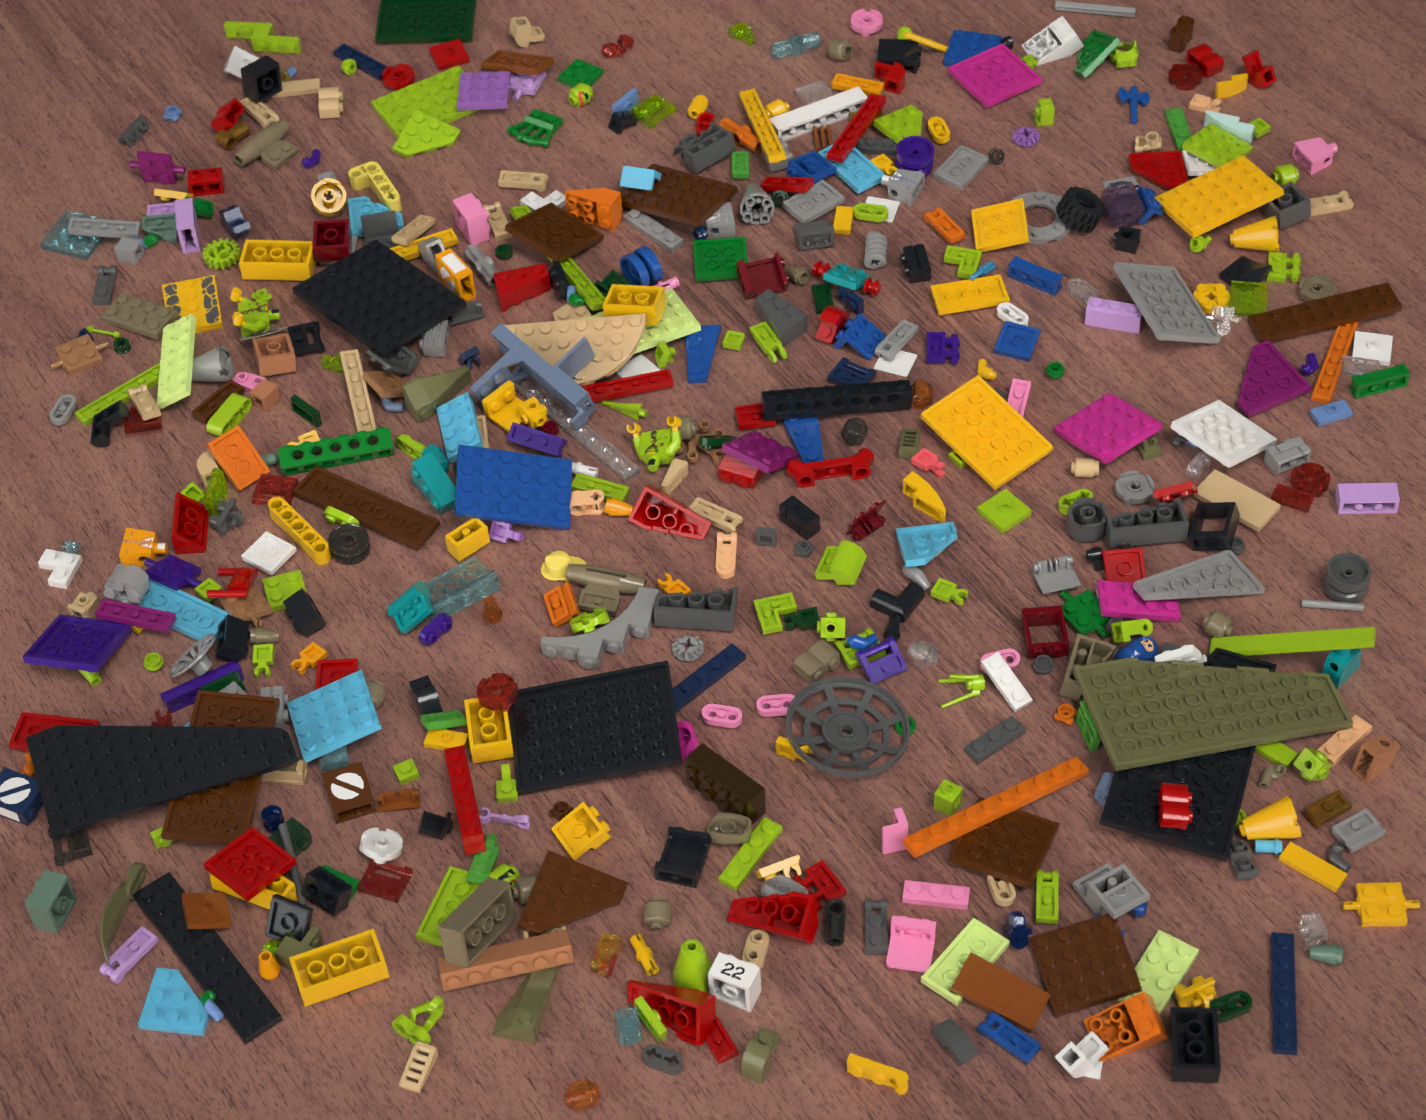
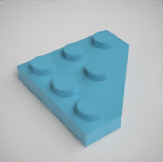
(362, 206)
(924, 542)
(173, 1006)

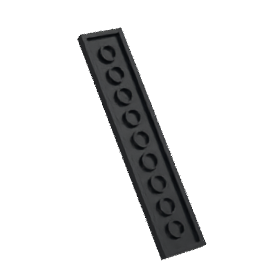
(208, 961)

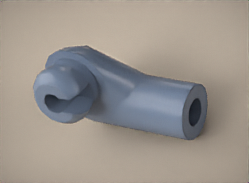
(390, 406)

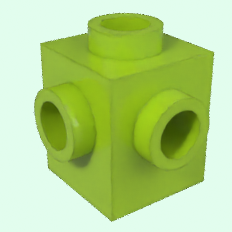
(832, 634)
(1313, 764)

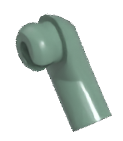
(270, 459)

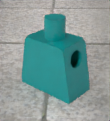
(1347, 662)

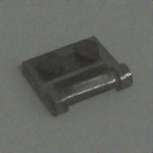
(78, 845)

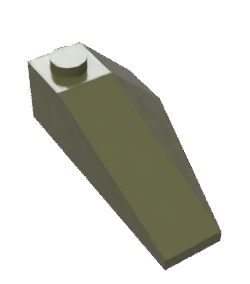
(426, 394)
(526, 1009)

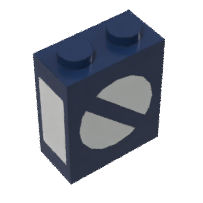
(19, 797)

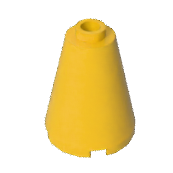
(1258, 236)
(1272, 822)

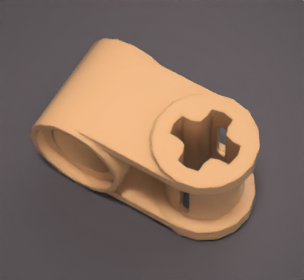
(585, 502)

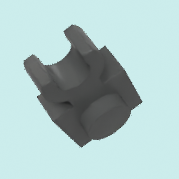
(683, 143)

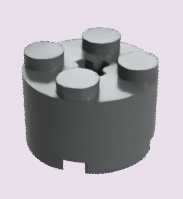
(1087, 520)

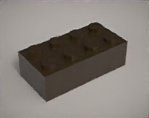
(724, 784)

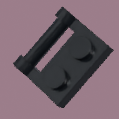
(300, 340)

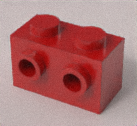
(206, 181)

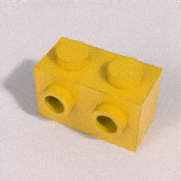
(467, 539)

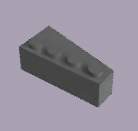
(1148, 526)
(697, 610)

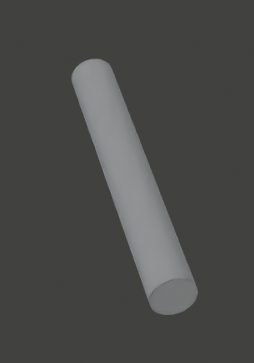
(1332, 605)

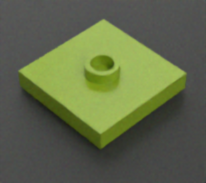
(1004, 511)

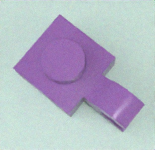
(503, 531)

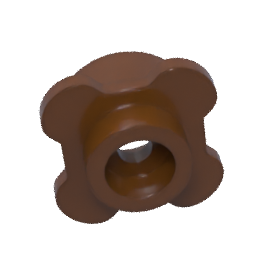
(560, 806)

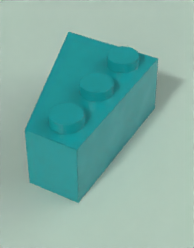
(434, 483)

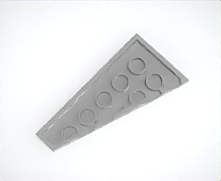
(1207, 577)

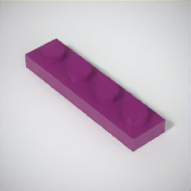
(135, 615)

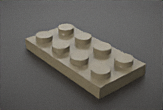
(139, 316)

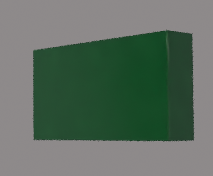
(822, 297)
(306, 411)

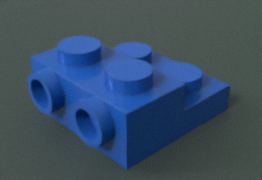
(811, 166)

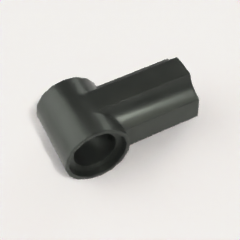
(835, 922)

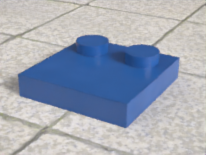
(1017, 341)

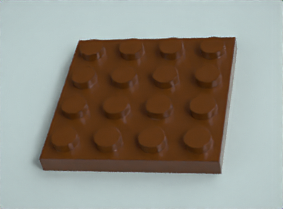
(554, 232)
(1007, 847)
(1085, 964)

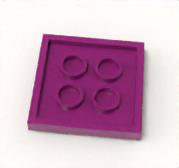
(760, 451)

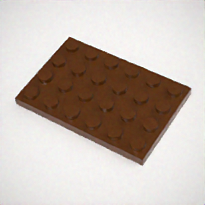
(680, 196)

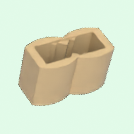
(330, 102)

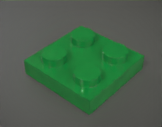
(580, 72)

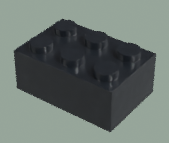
(1194, 1045)

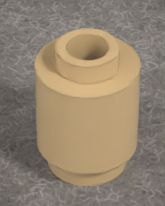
(1085, 467)

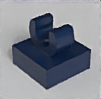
(468, 356)

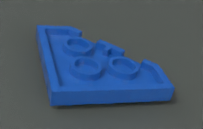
(968, 44)

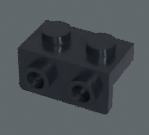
(558, 280)

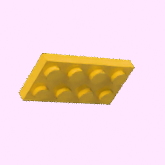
(969, 294)

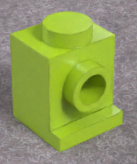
(1044, 112)

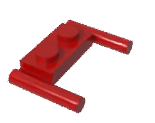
(239, 585)

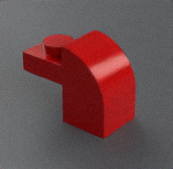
(891, 75)
(1258, 75)
(831, 321)

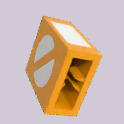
(455, 274)

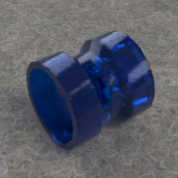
(272, 817)

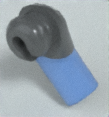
(1177, 440)

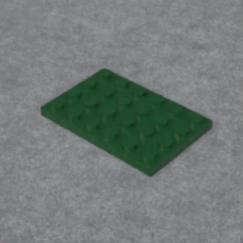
(425, 21)

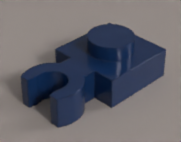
(853, 301)

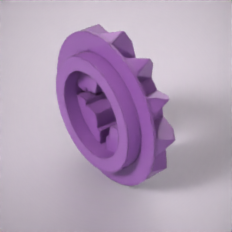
(1022, 140)

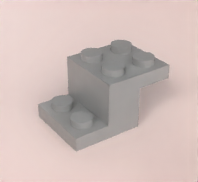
(1111, 890)

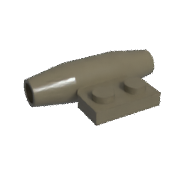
(268, 146)
(603, 586)

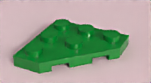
(1095, 50)

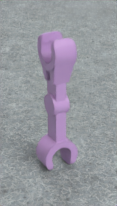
(520, 821)

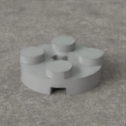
(1134, 496)

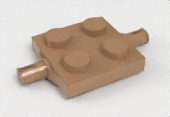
(78, 354)
(248, 608)

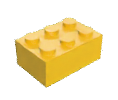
(636, 300)
(488, 733)

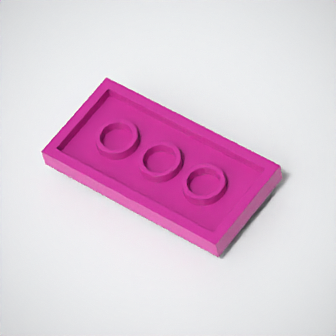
(1123, 601)

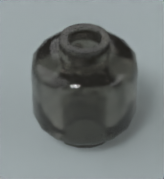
(854, 431)

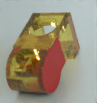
(606, 954)

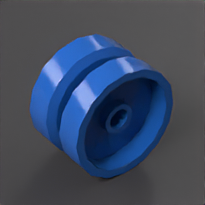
(641, 267)

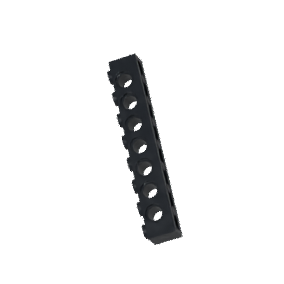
(836, 400)

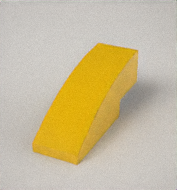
(924, 497)

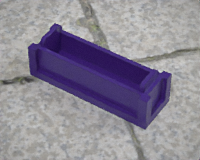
(536, 439)

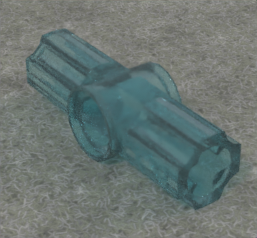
(795, 45)

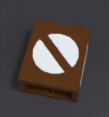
(349, 792)

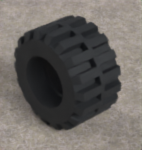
(1080, 209)

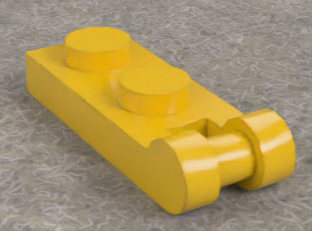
(878, 1073)

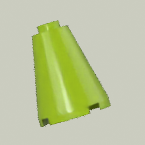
(692, 966)

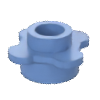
(172, 113)

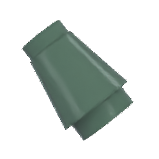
(1328, 953)

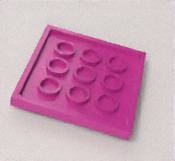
(994, 75)
(1107, 428)

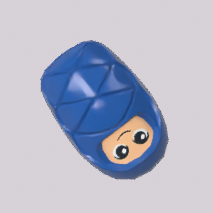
(1143, 648)

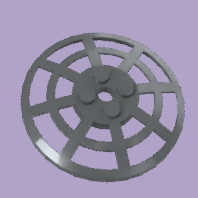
(850, 721)

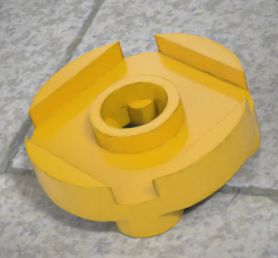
(1206, 291)

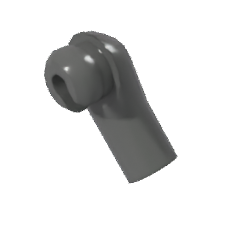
(1335, 857)

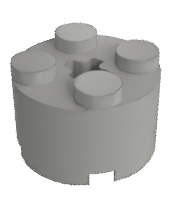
(127, 584)

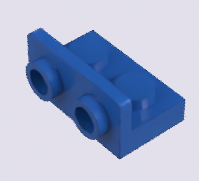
(1150, 203)

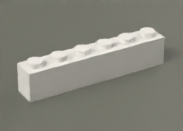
(818, 113)

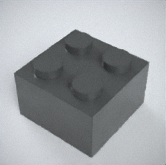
(1289, 208)

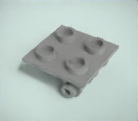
(1055, 575)

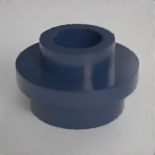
(700, 233)

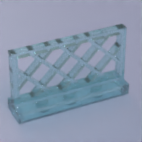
(462, 596)

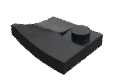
(1245, 270)

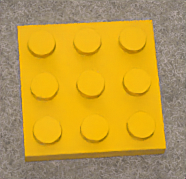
(1000, 225)

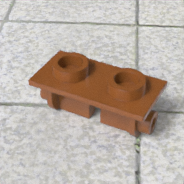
(398, 800)

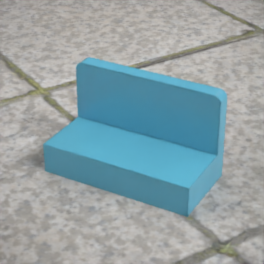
(639, 178)

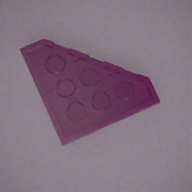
(1269, 381)

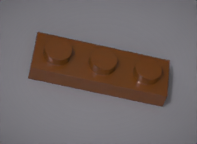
(214, 402)

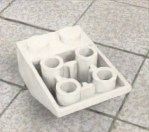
(1053, 42)

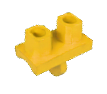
(1196, 995)

